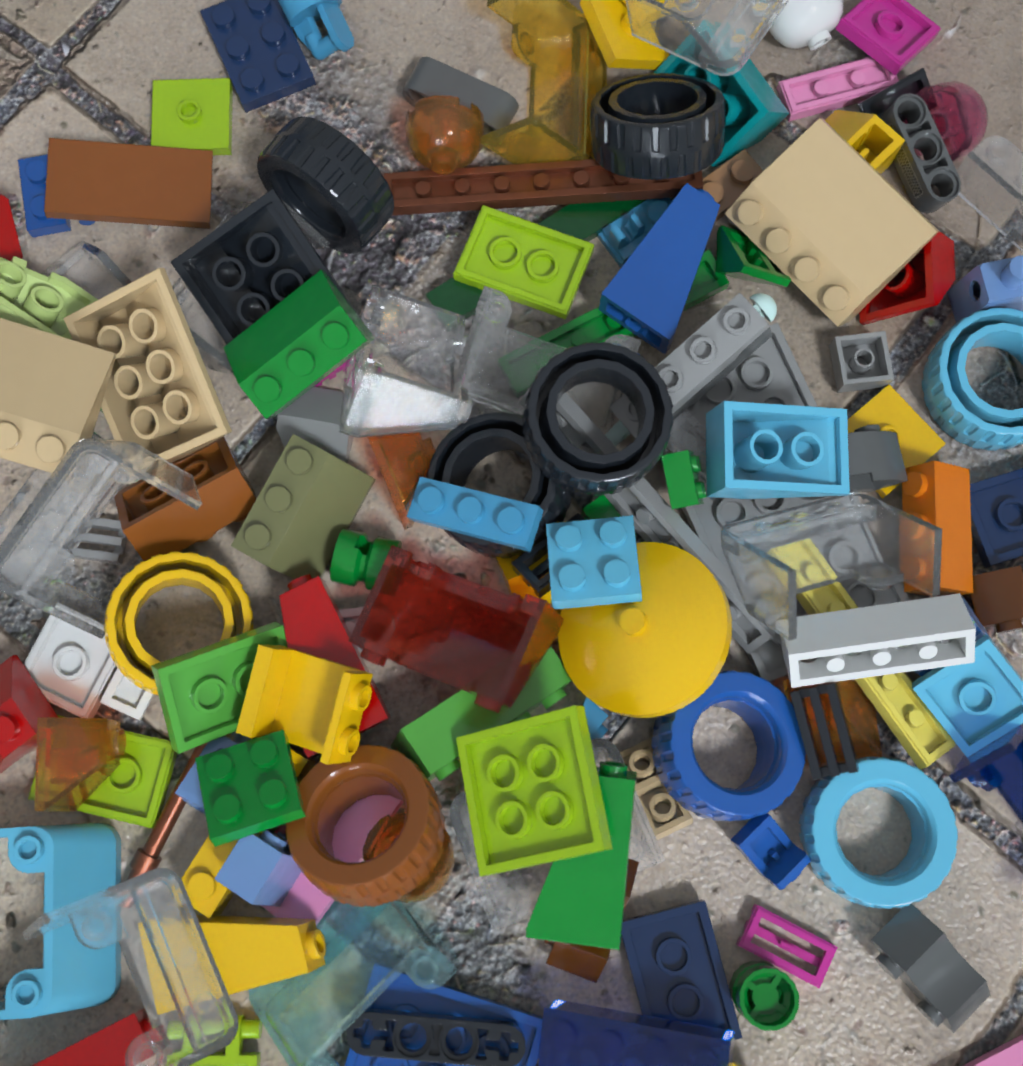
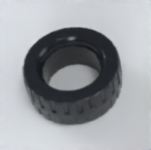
(657, 126)
(327, 183)
(478, 439)
(587, 471)

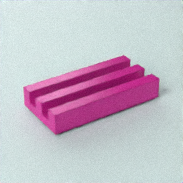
(751, 927)

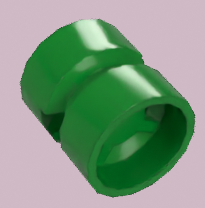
(358, 559)
(764, 995)

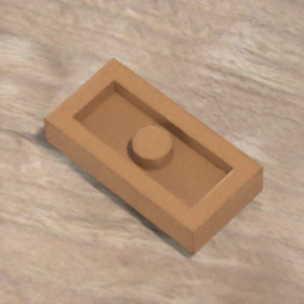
(731, 180)

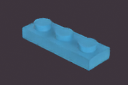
(475, 513)

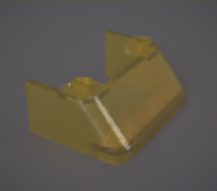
(563, 82)

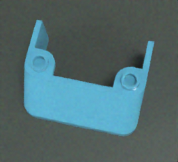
(75, 865)

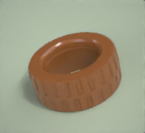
(331, 791)

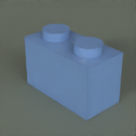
(260, 869)

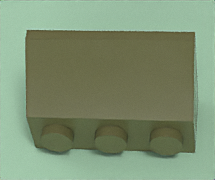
(302, 510)

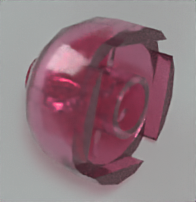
(958, 114)

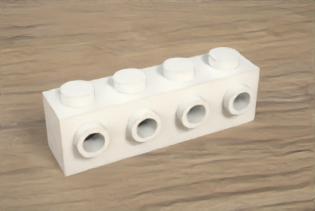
(880, 640)

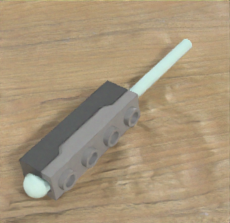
(705, 358)

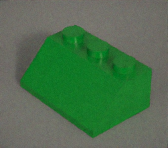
(296, 345)

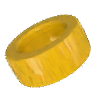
(152, 576)

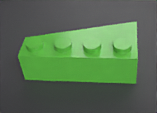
(432, 737)

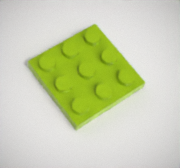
(533, 792)

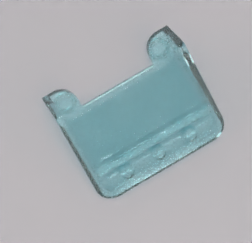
(362, 958)

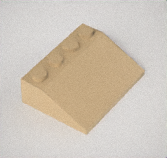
(831, 222)
(158, 379)
(47, 393)

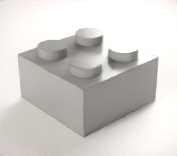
(861, 361)

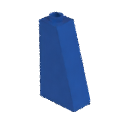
(659, 274)

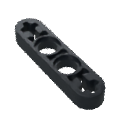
(436, 1030)

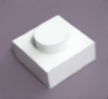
(126, 697)

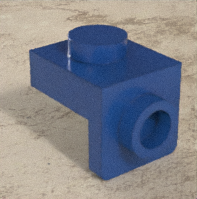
(771, 851)

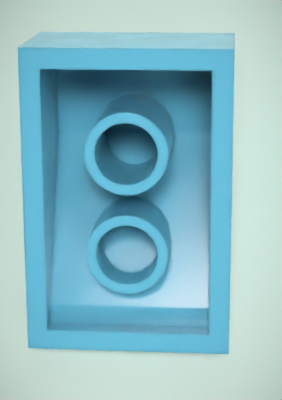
(776, 451)

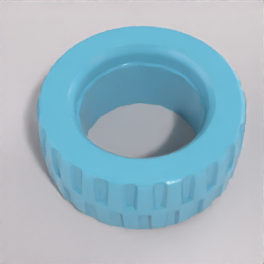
(947, 388)
(931, 824)

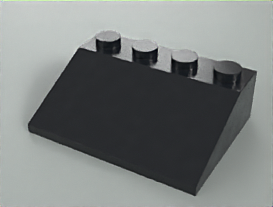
(249, 265)

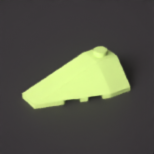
(38, 299)

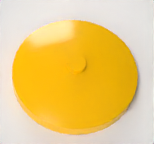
(655, 651)

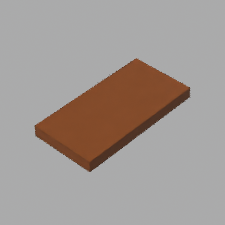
(128, 183)

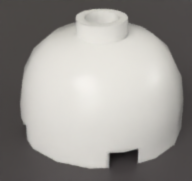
(807, 23)

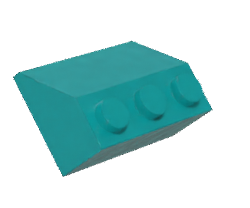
(750, 104)

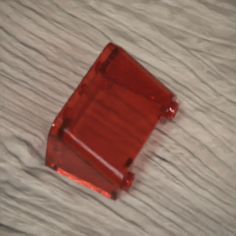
(455, 630)

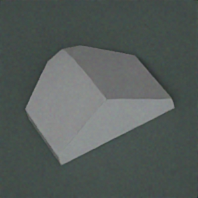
(316, 420)

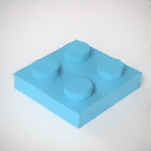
(593, 562)
(975, 699)

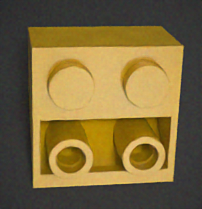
(868, 136)

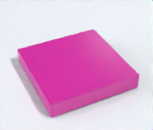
(888, 31)

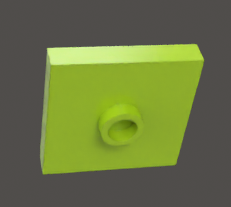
(193, 114)

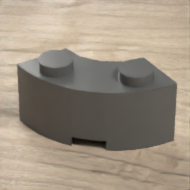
(873, 460)
(930, 967)

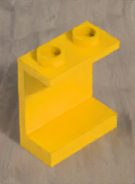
(309, 699)

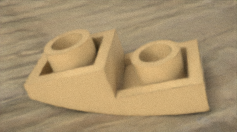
(660, 808)

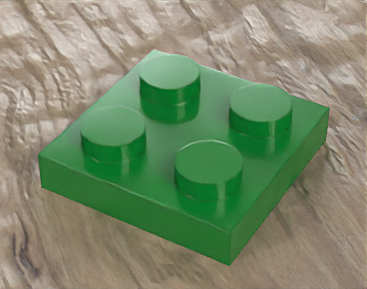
(249, 788)

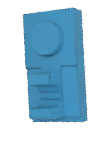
(629, 230)

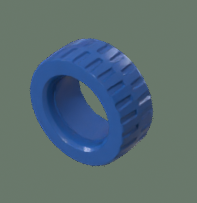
(778, 755)

